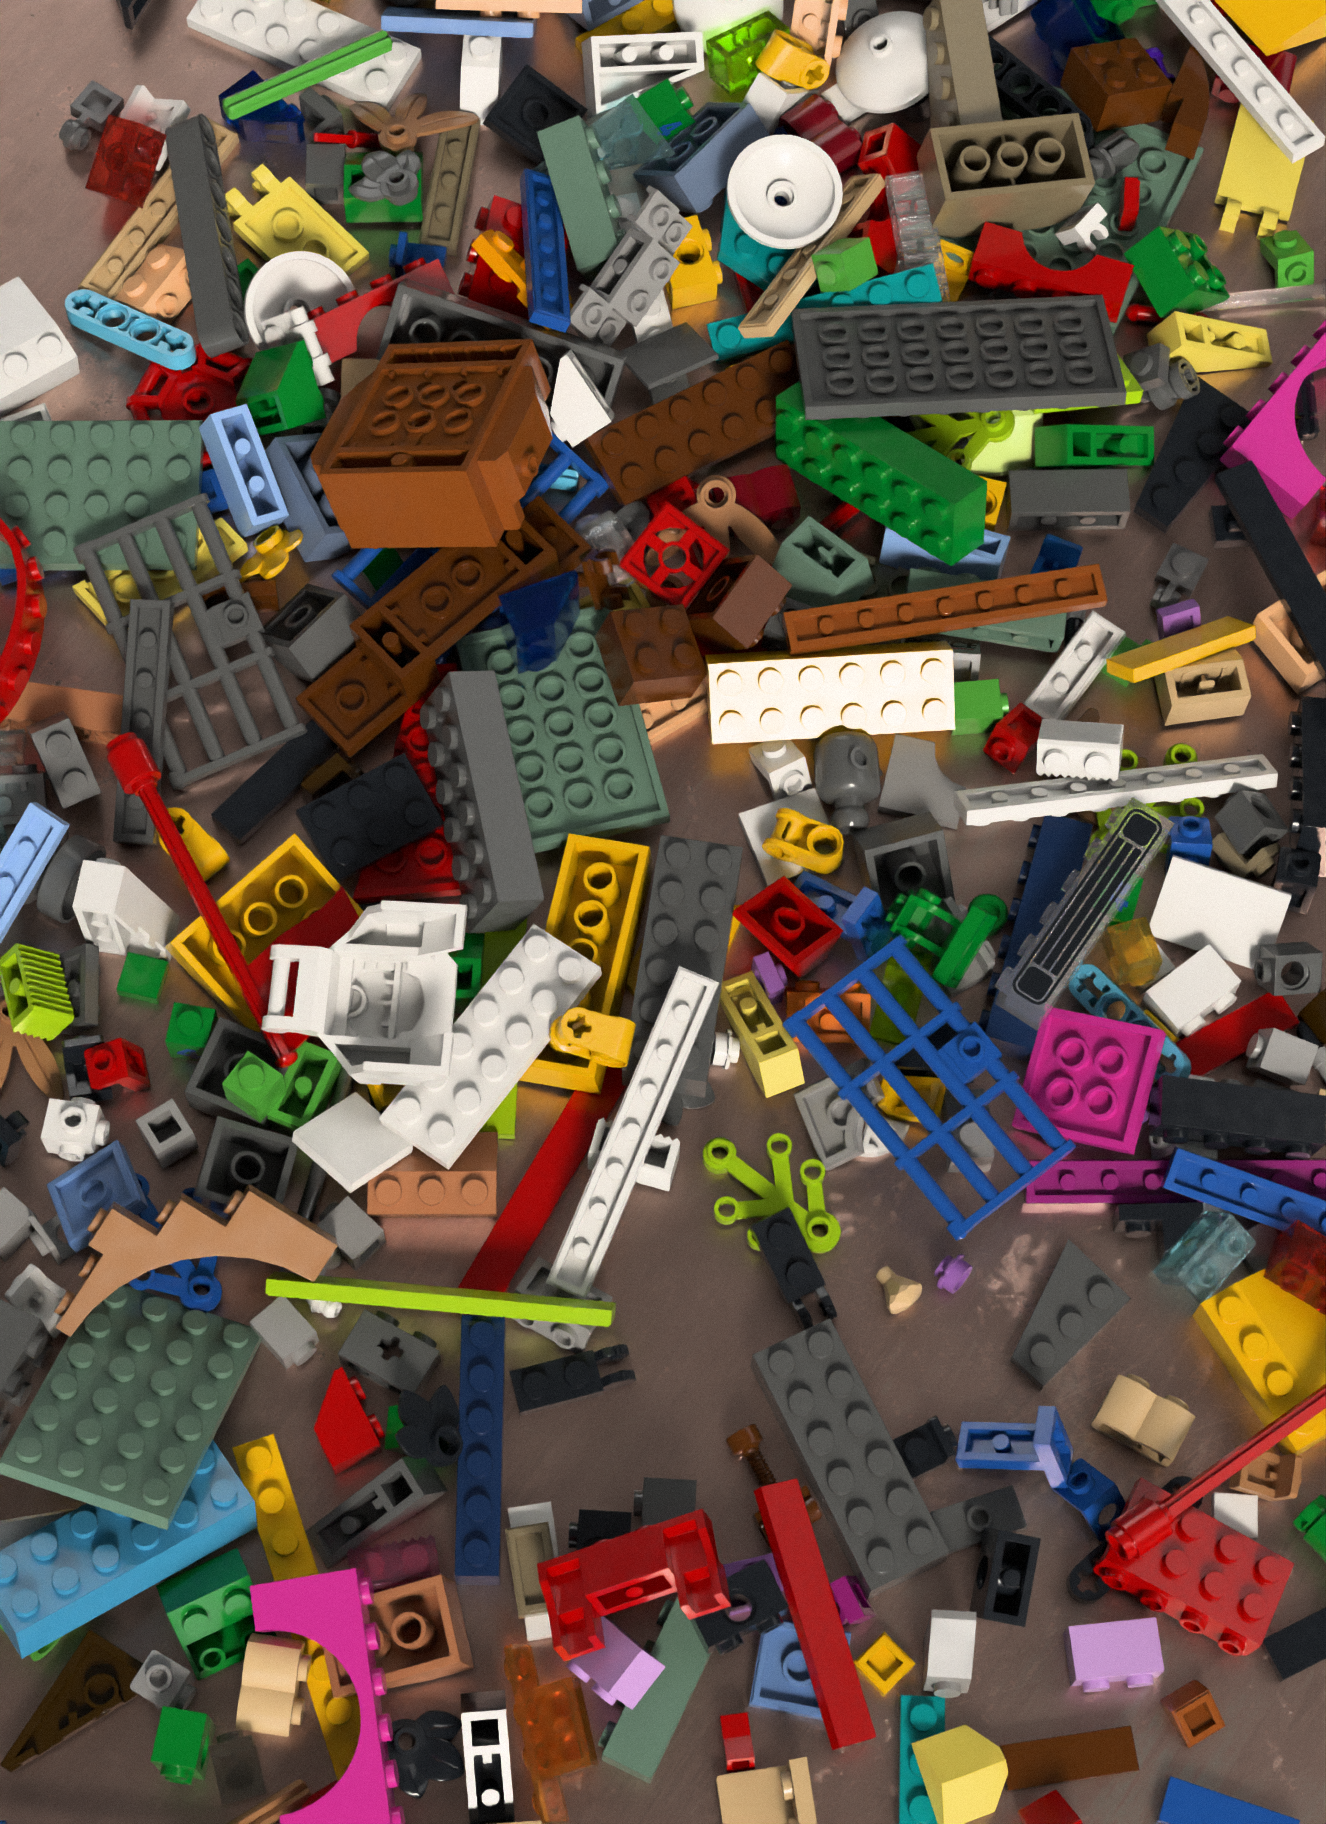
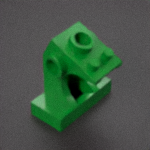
(913, 914)

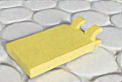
(1256, 177)
(290, 222)

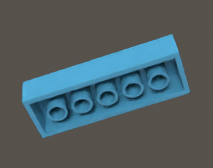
(104, 1558)

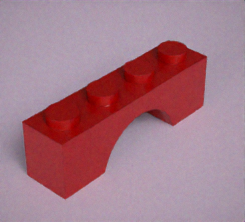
(884, 152)
(1005, 264)
(340, 325)

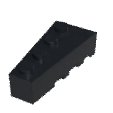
(1308, 778)

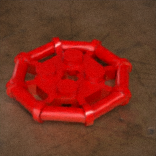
(189, 386)

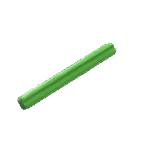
(307, 74)

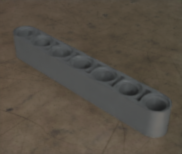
(206, 236)

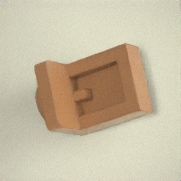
(1270, 1477)

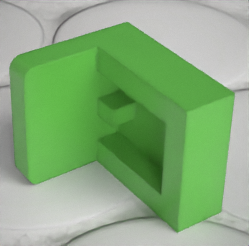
(1289, 257)

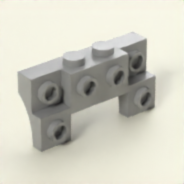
(632, 273)

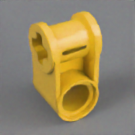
(792, 61)
(798, 836)
(203, 848)
(600, 1038)

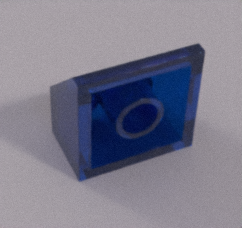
(1071, 25)
(539, 620)

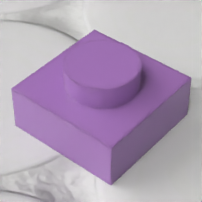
(1178, 618)
(770, 976)

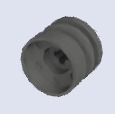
(59, 879)

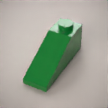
(1094, 445)

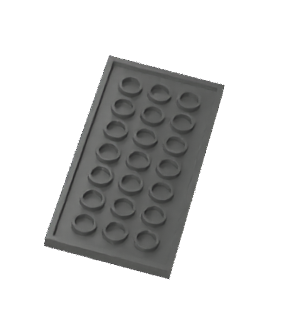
(956, 357)

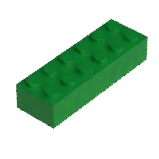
(886, 477)

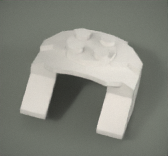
(378, 992)

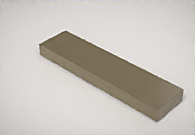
(449, 188)

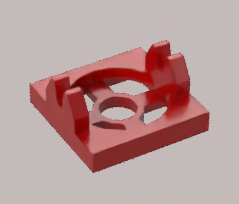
(666, 518)

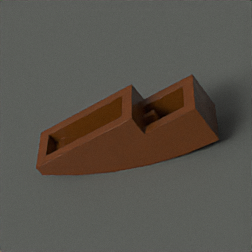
(1187, 106)

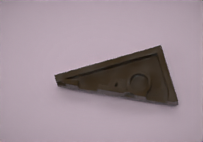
(85, 1691)

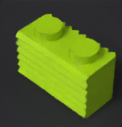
(35, 992)

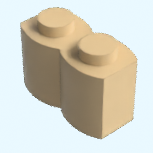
(1143, 1419)
(271, 1685)

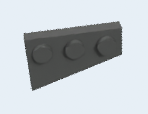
(1067, 1316)

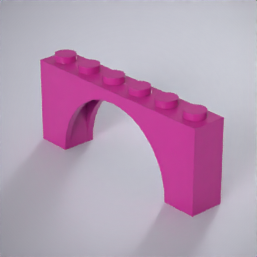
(1273, 438)
(336, 1615)

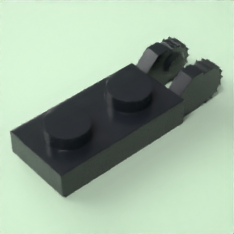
(792, 1265)
(568, 1379)

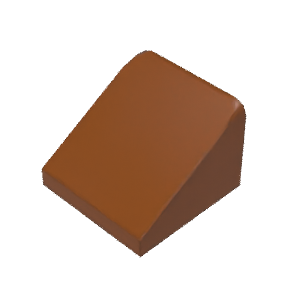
(1192, 1712)

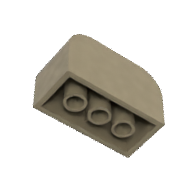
(1005, 174)

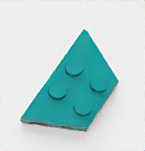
(748, 257)

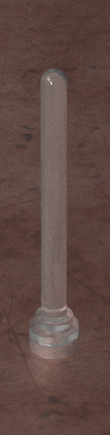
(1272, 296)

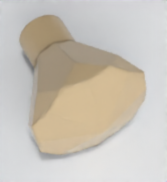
(899, 1291)

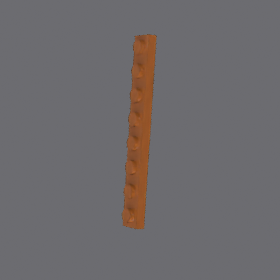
(944, 609)

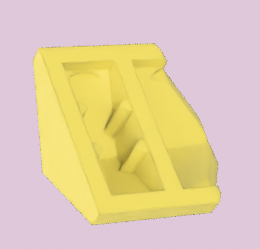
(961, 1774)

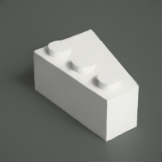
(636, 63)
(122, 911)

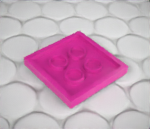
(1092, 1078)

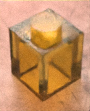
(1132, 952)

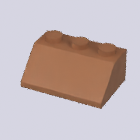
(426, 1189)

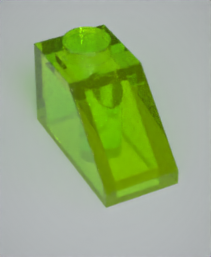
(906, 994)

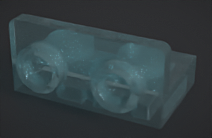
(1206, 1255)

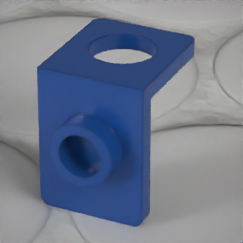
(1090, 1493)

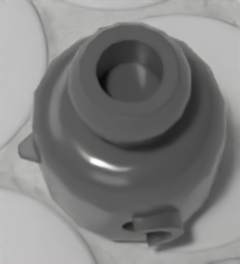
(847, 777)

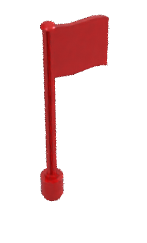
(139, 776)
(1150, 1521)

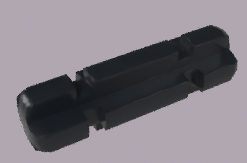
(1306, 410)

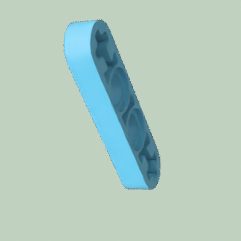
(135, 323)
(1133, 1013)

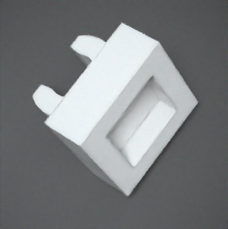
(1082, 225)

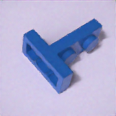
(858, 916)
(1019, 1446)

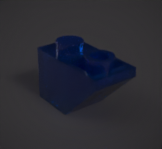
(271, 123)

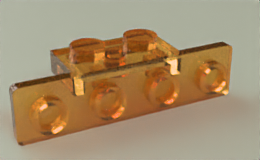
(552, 1728)

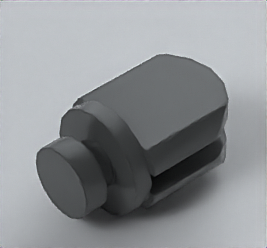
(1113, 155)

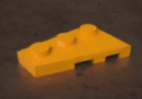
(505, 261)

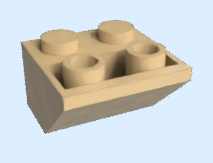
(1204, 689)

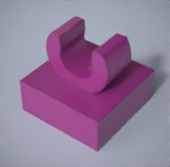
(852, 1600)

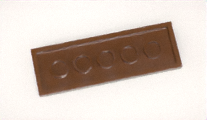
(694, 426)

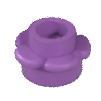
(952, 1273)

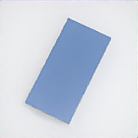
(456, 22)

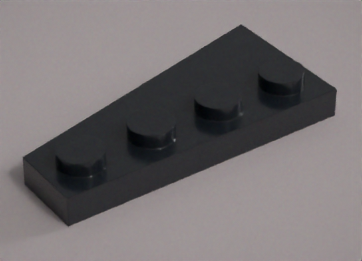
(1189, 455)

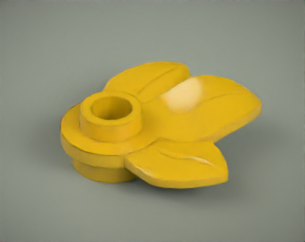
(272, 552)

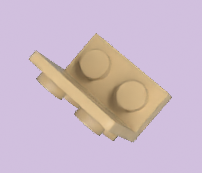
(768, 1795)

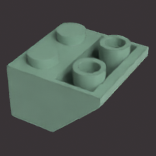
(821, 567)

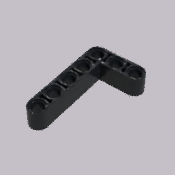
(1026, 105)

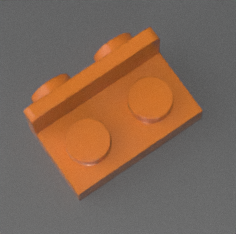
(823, 1022)

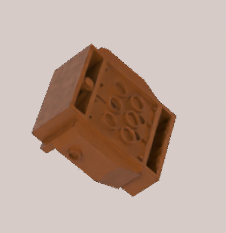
(437, 445)

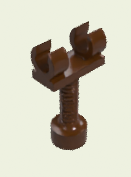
(595, 567)
(746, 1443)

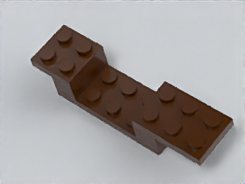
(427, 616)

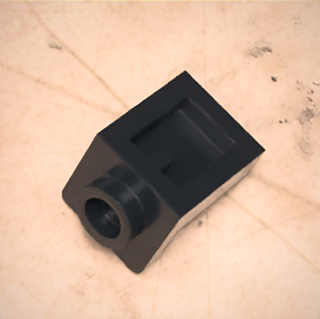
(1298, 875)
(927, 1447)

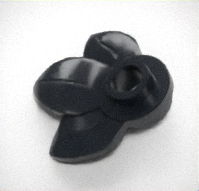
(430, 1427)
(431, 1751)

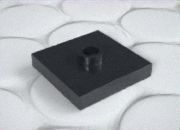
(529, 107)

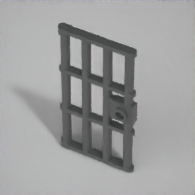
(219, 628)

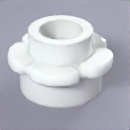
(725, 1049)

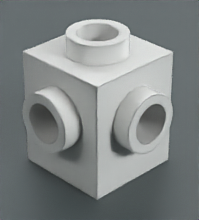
(74, 1128)

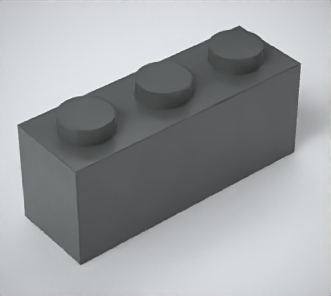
(1067, 499)

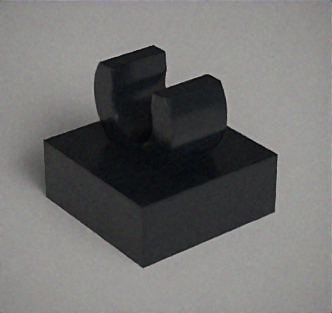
(1225, 528)
(11, 1136)

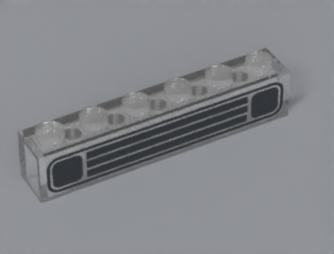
(1083, 913)

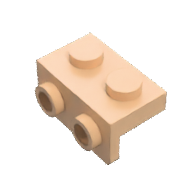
(817, 25)
(159, 285)

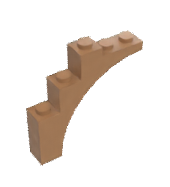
(131, 1246)

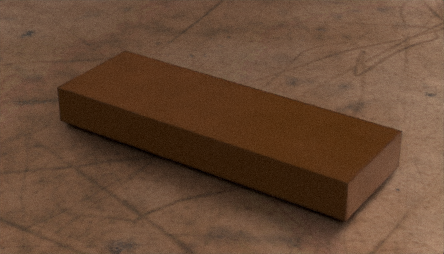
(1070, 1758)

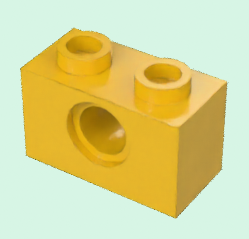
(698, 280)

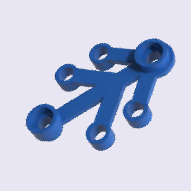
(188, 1275)

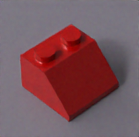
(789, 926)

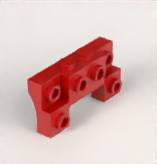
(630, 1571)

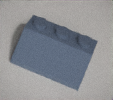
(703, 155)
(306, 498)

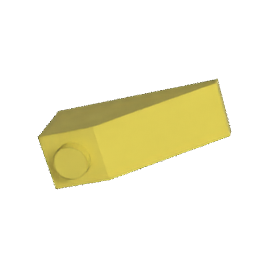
(1212, 343)
(762, 1038)

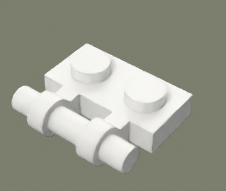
(294, 327)

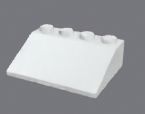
(31, 348)

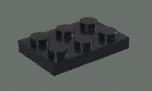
(369, 818)

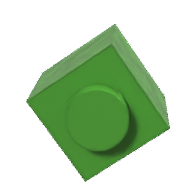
(845, 264)
(978, 706)
(254, 1086)

